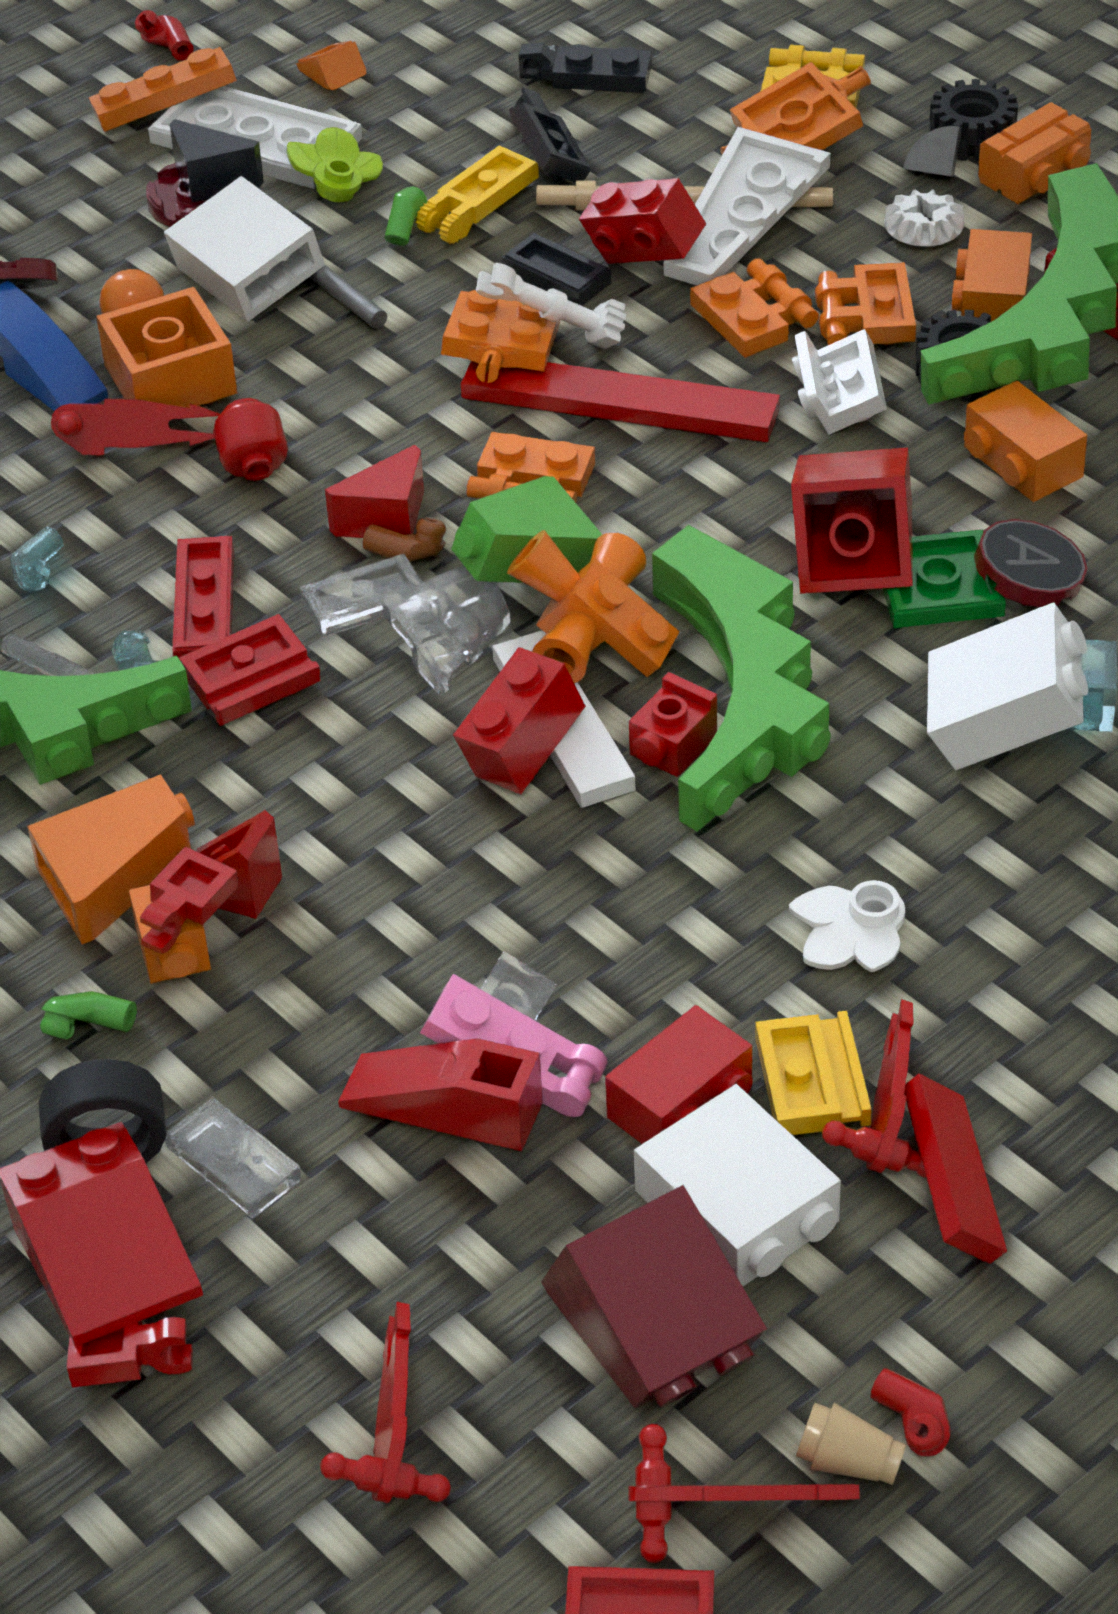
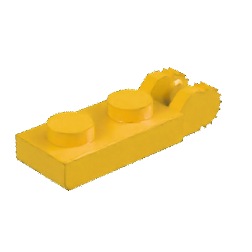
(476, 193)

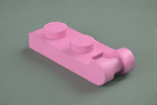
(471, 1013)

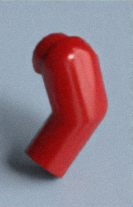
(921, 1411)

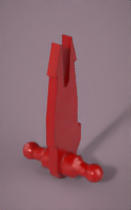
(124, 424)
(880, 1142)
(385, 1473)
(655, 1493)

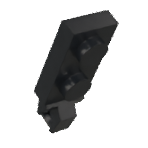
(587, 67)
(548, 139)

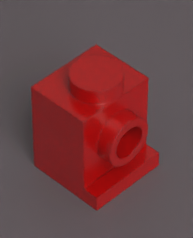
(674, 725)

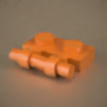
(881, 299)
(740, 309)
(520, 459)

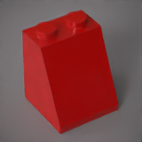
(853, 520)

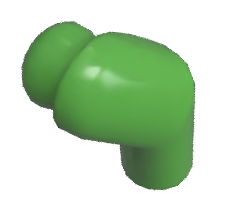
(88, 1007)

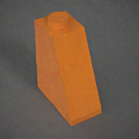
(107, 848)

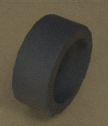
(102, 1086)

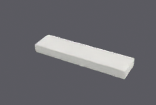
(587, 752)

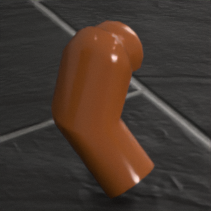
(425, 543)

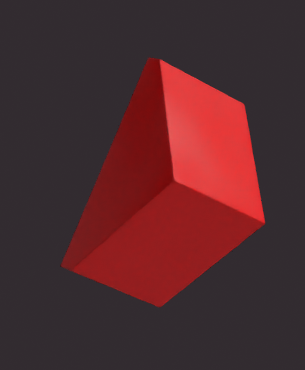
(380, 495)
(255, 855)

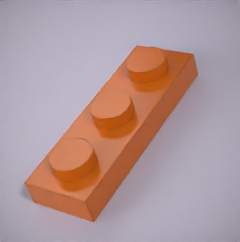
(162, 88)

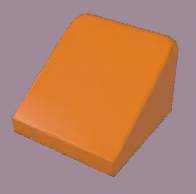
(334, 65)

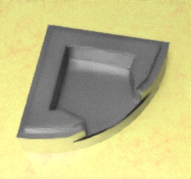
(935, 152)

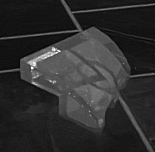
(447, 622)

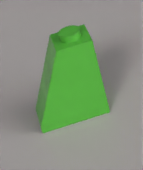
(504, 522)

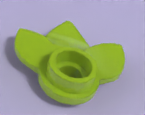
(335, 163)

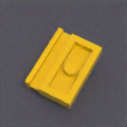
(812, 1072)

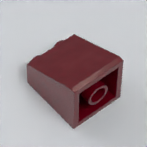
(655, 1300)

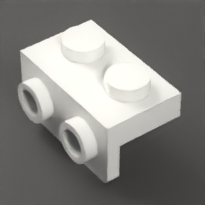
(839, 380)

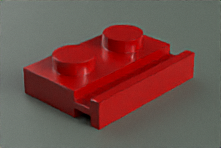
(250, 669)

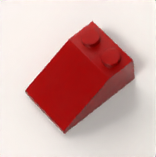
(98, 1233)

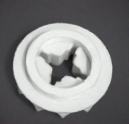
(907, 222)

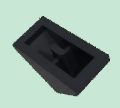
(213, 159)

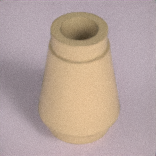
(849, 1446)

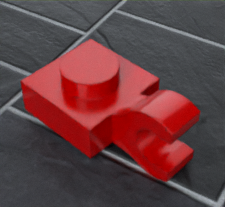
(185, 889)
(122, 1352)

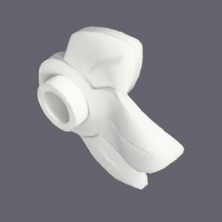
(851, 925)

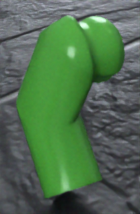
(403, 214)

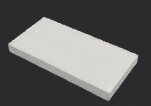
(257, 119)

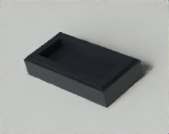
(557, 267)

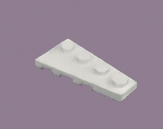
(744, 199)

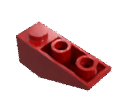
(452, 1088)

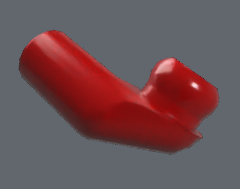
(165, 32)

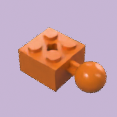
(163, 344)

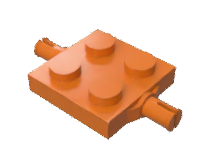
(804, 108)
(498, 335)

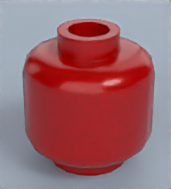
(250, 437)

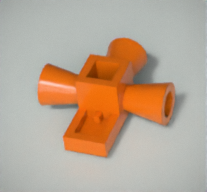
(594, 604)

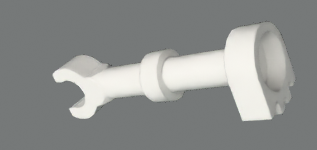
(600, 325)

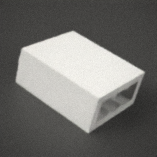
(244, 248)
(1006, 686)
(747, 1180)

